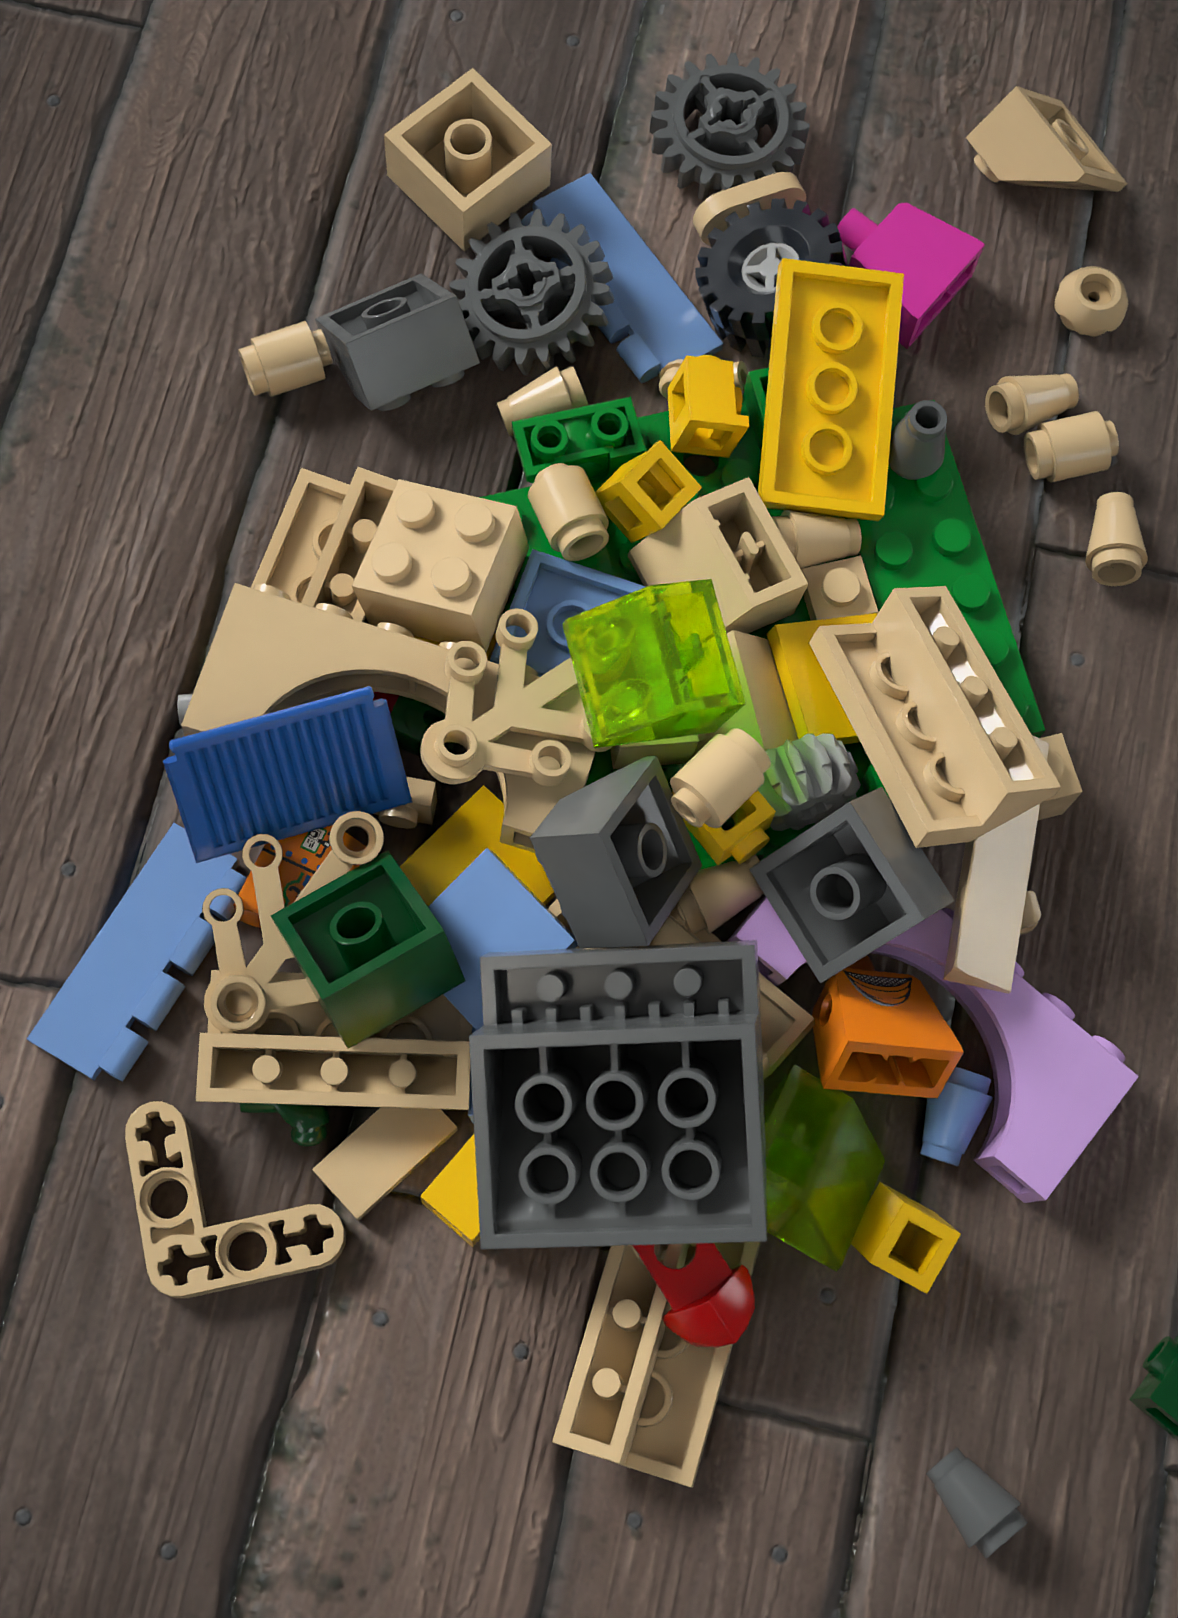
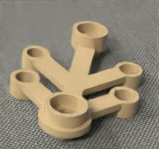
(514, 710)
(274, 951)

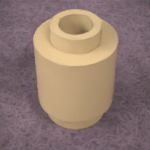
(285, 359)
(1071, 447)
(569, 511)
(719, 778)

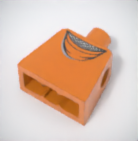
(882, 1034)

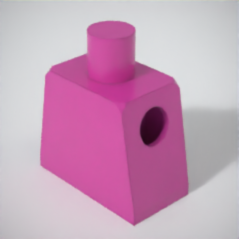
(923, 248)

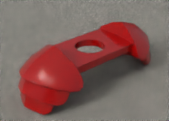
(706, 1296)

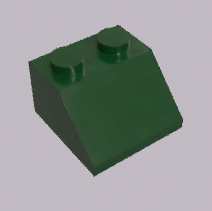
(369, 948)

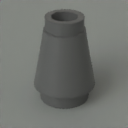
(919, 441)
(976, 1503)

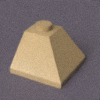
(1040, 144)

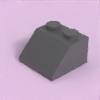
(399, 342)
(617, 856)
(850, 884)

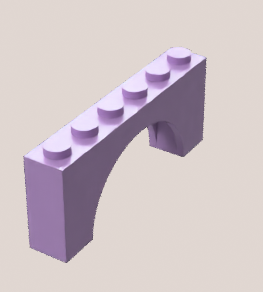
(1047, 1071)

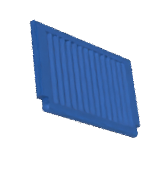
(286, 772)

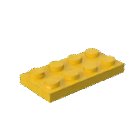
(830, 389)

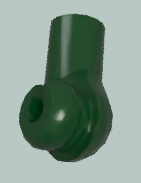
(306, 1120)

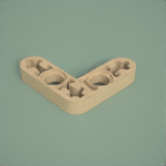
(190, 1229)

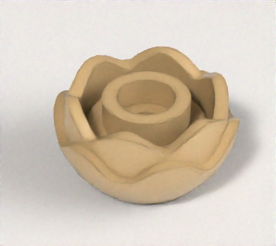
(1081, 313)

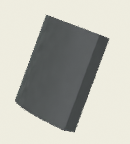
(620, 1097)

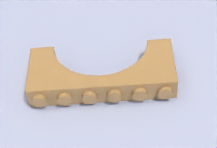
(290, 654)

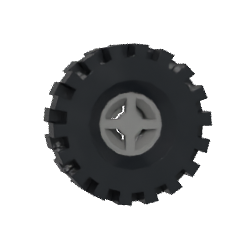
(742, 267)

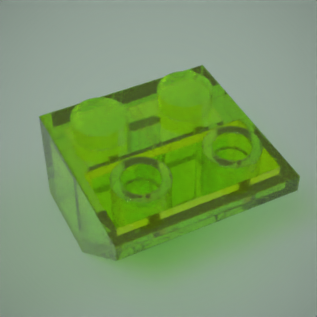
(654, 664)
(817, 1167)

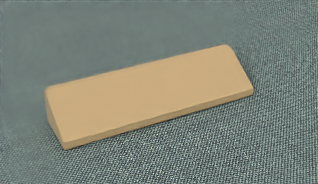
(992, 903)

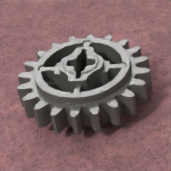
(733, 108)
(506, 272)

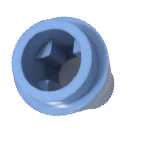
(955, 1116)

